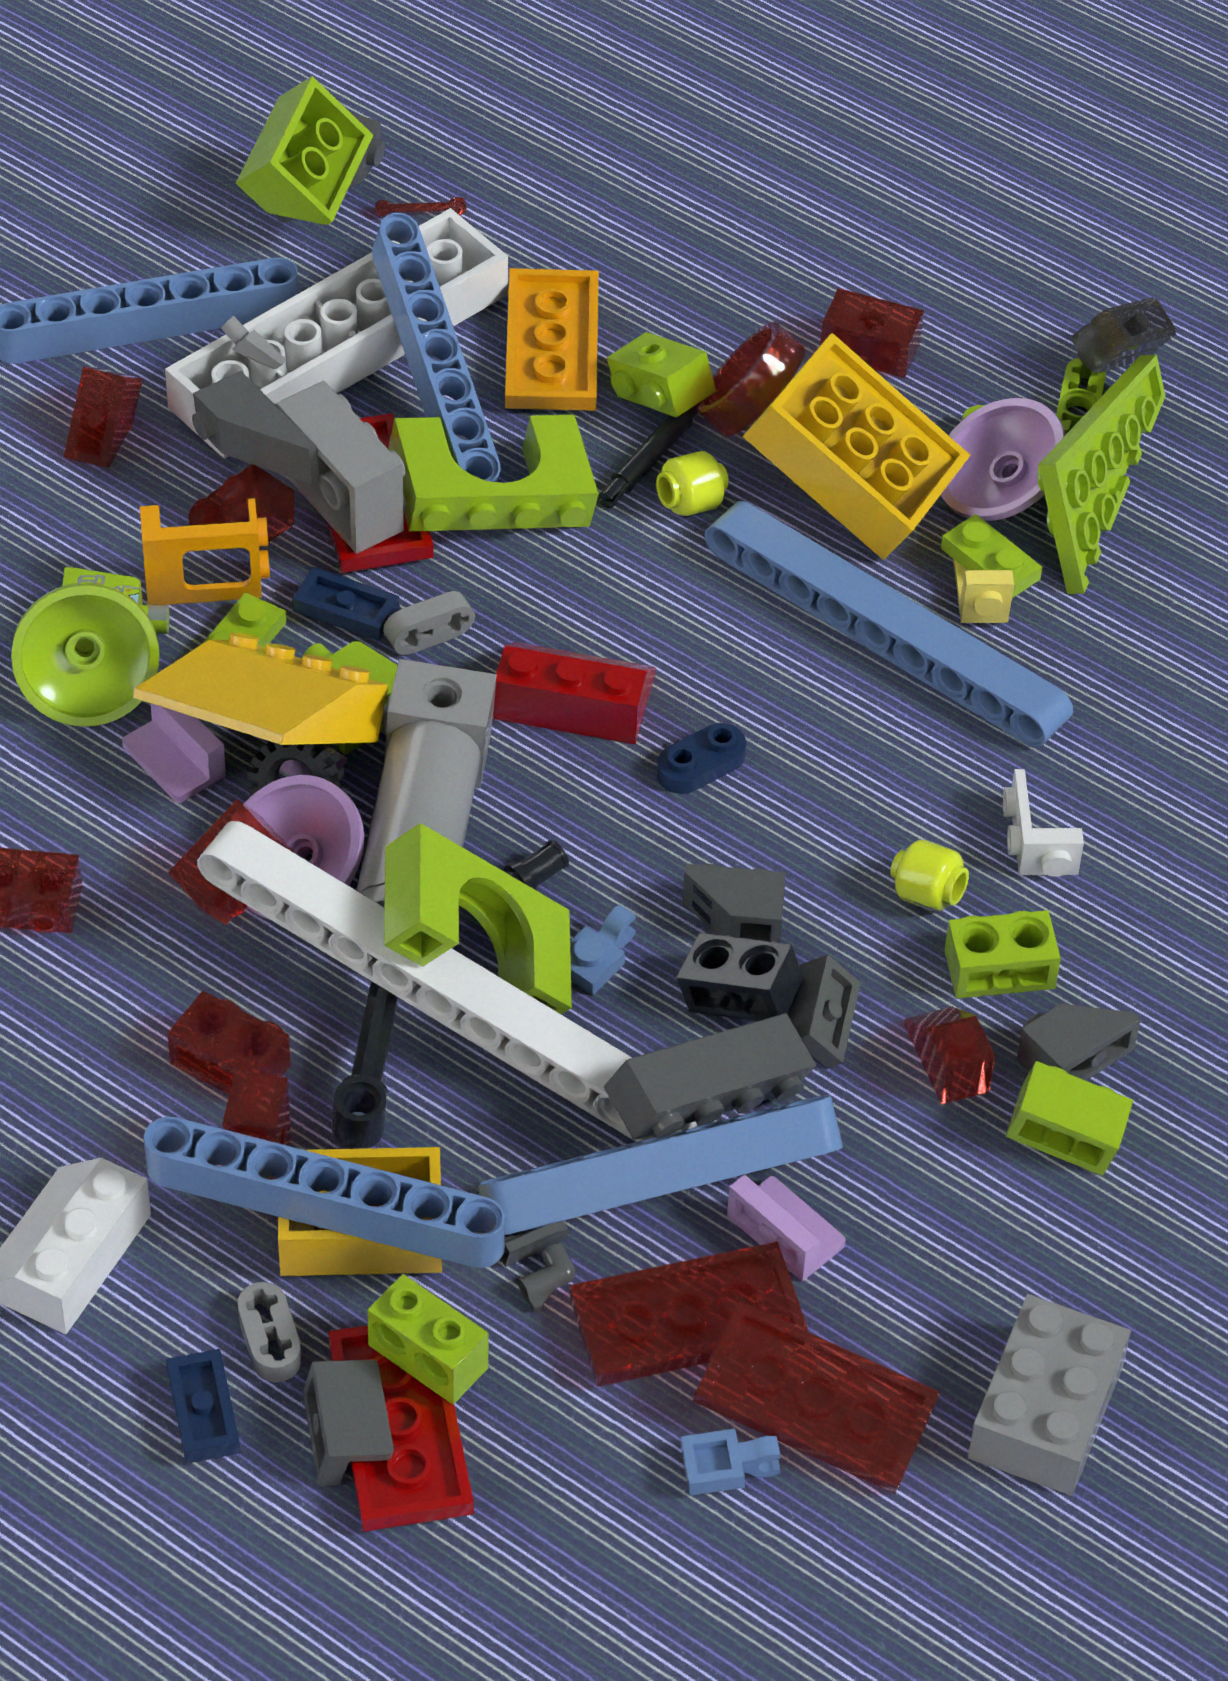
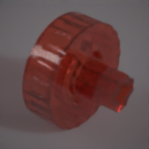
(752, 378)

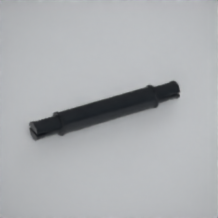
(645, 457)

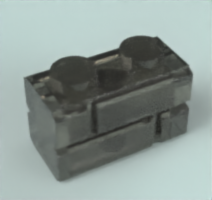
(1123, 334)

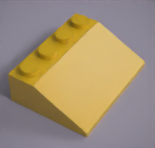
(857, 446)
(270, 693)

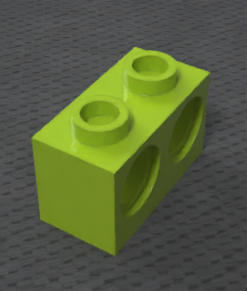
(1002, 954)
(428, 1338)

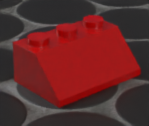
(572, 692)

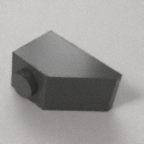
(1078, 1039)

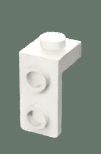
(1038, 849)

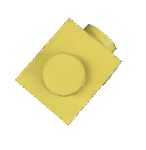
(983, 594)

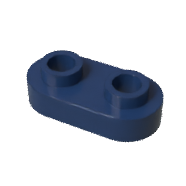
(708, 756)

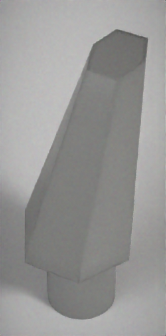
(252, 344)

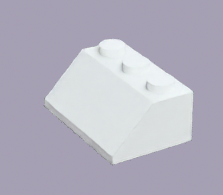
(71, 1240)

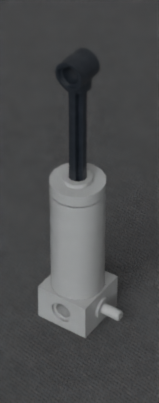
(432, 763)

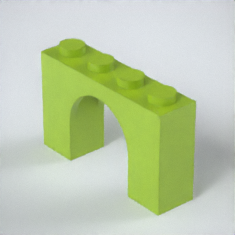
(449, 498)
(434, 876)

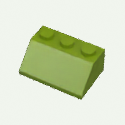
(305, 155)

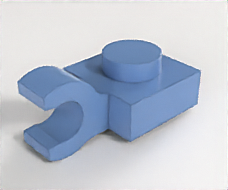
(598, 955)
(718, 1461)

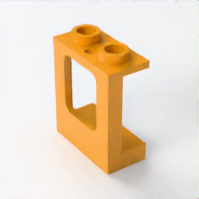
(166, 546)

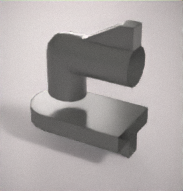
(541, 1284)

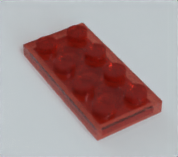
(677, 1311)
(816, 1397)

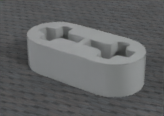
(429, 623)
(259, 1334)

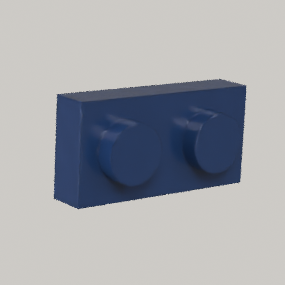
(345, 603)
(203, 1406)

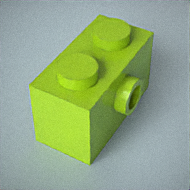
(661, 374)
(1069, 1118)

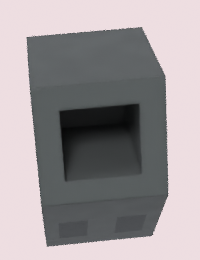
(736, 900)

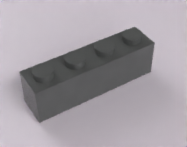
(710, 1077)

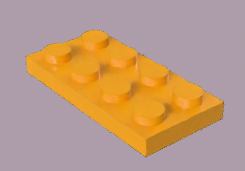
(552, 339)

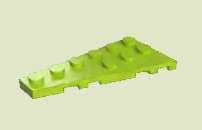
(1088, 467)

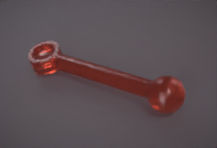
(384, 207)

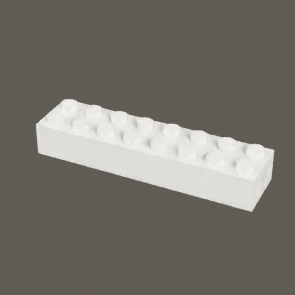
(344, 322)

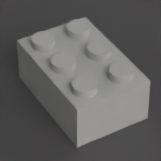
(358, 475)
(1049, 1394)

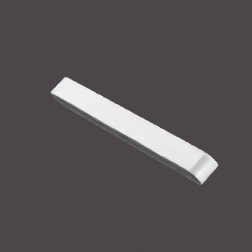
(446, 989)

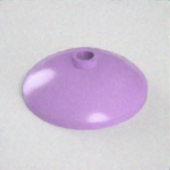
(1005, 450)
(316, 820)

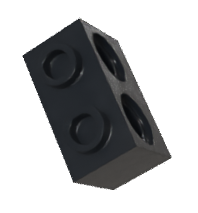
(739, 977)

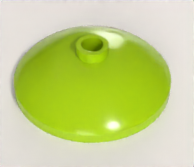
(87, 685)

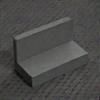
(825, 1009)
(346, 1417)

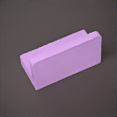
(177, 753)
(776, 1214)

